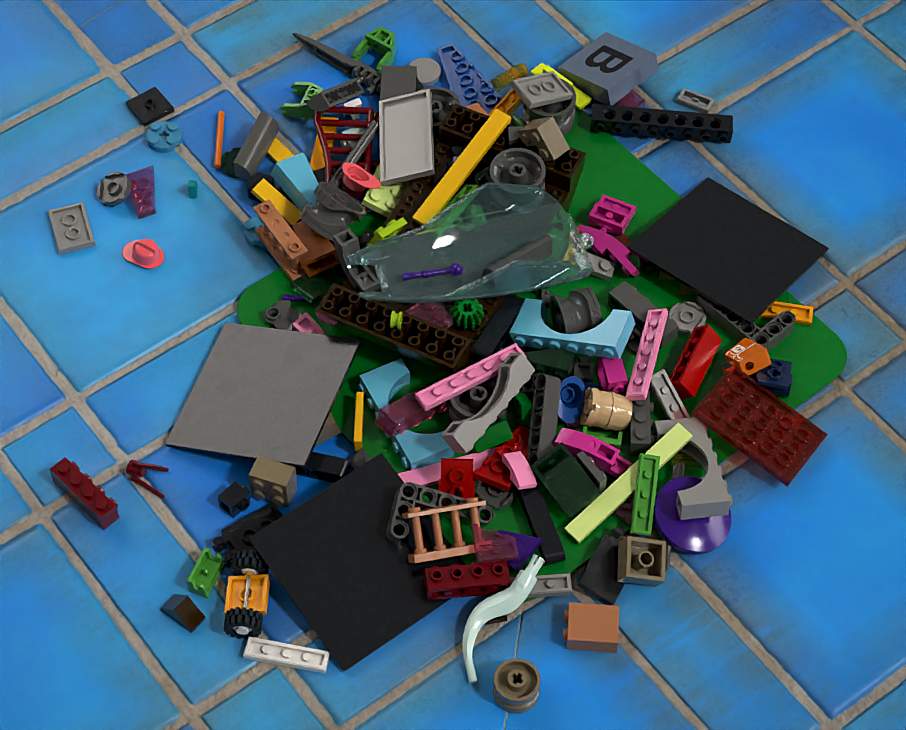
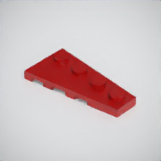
(494, 470)

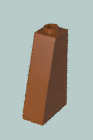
(320, 253)

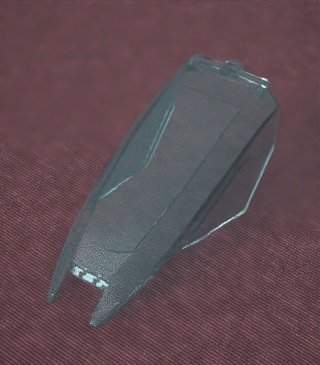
(476, 235)

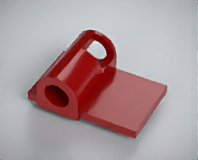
(457, 478)

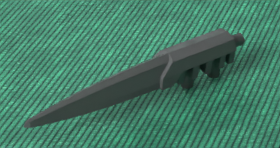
(350, 67)

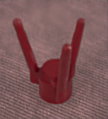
(138, 469)

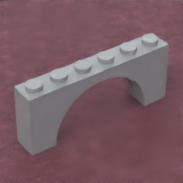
(710, 495)

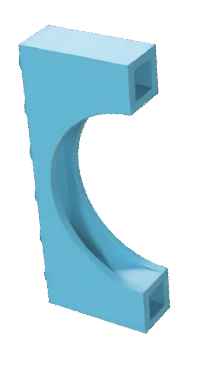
(603, 341)
(415, 448)

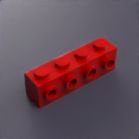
(694, 361)

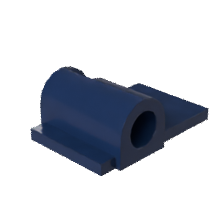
(776, 377)

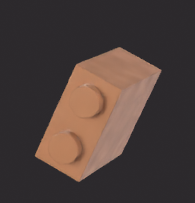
(591, 627)

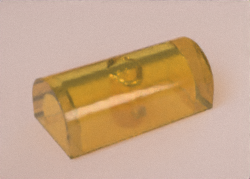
(504, 79)

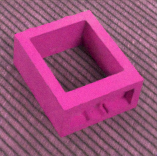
(612, 375)

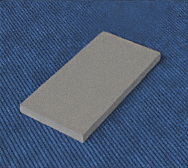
(406, 137)

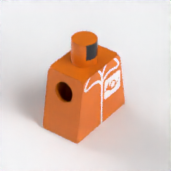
(747, 357)

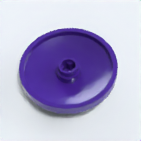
(688, 535)

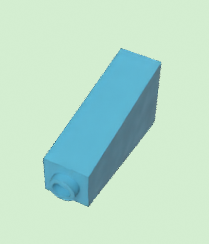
(296, 179)

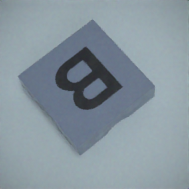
(609, 68)

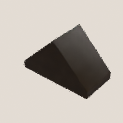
(183, 611)

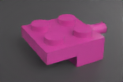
(611, 215)

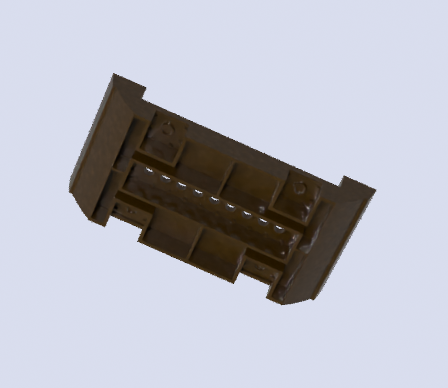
(420, 340)

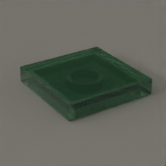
(314, 287)

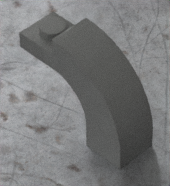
(359, 275)

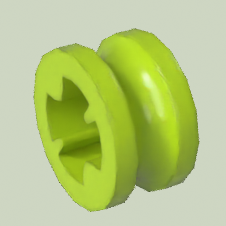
(396, 319)

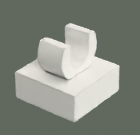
(354, 103)

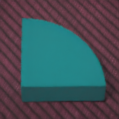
(192, 187)

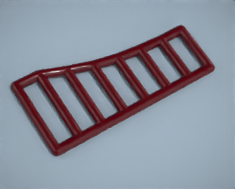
(323, 137)

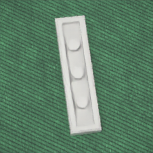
(286, 655)

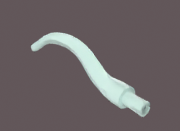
(496, 606)

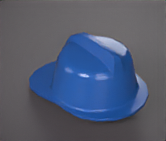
(571, 399)

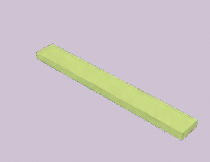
(624, 486)

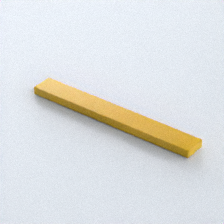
(462, 167)

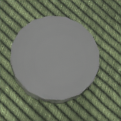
(427, 70)
(687, 316)

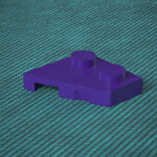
(526, 547)

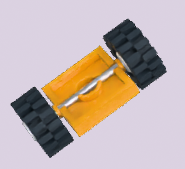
(246, 595)

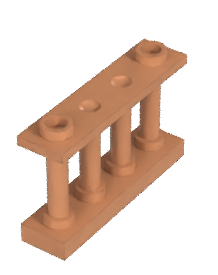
(280, 240)
(440, 550)

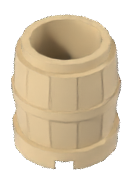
(606, 410)

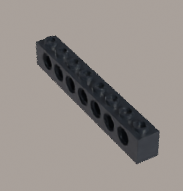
(661, 123)

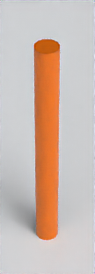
(219, 139)

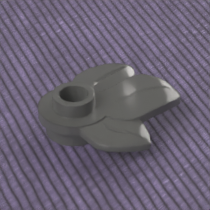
(284, 315)

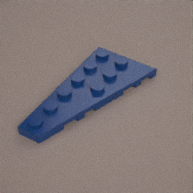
(466, 81)

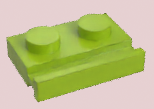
(391, 230)

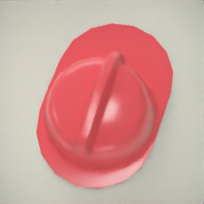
(358, 179)
(144, 253)

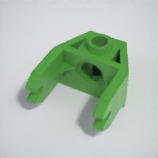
(382, 42)
(302, 110)

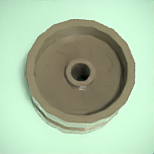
(516, 685)

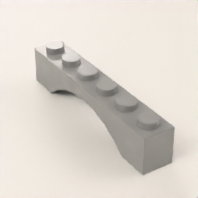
(511, 376)

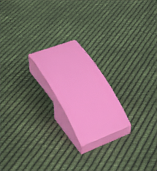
(521, 472)

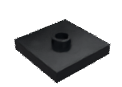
(150, 106)

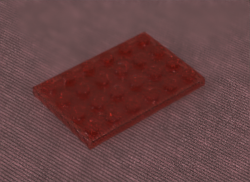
(759, 425)

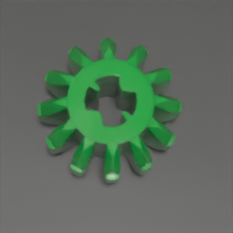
(467, 313)

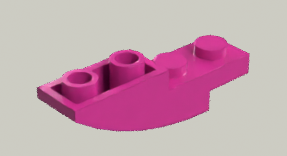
(605, 244)
(602, 453)

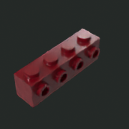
(85, 493)
(466, 580)

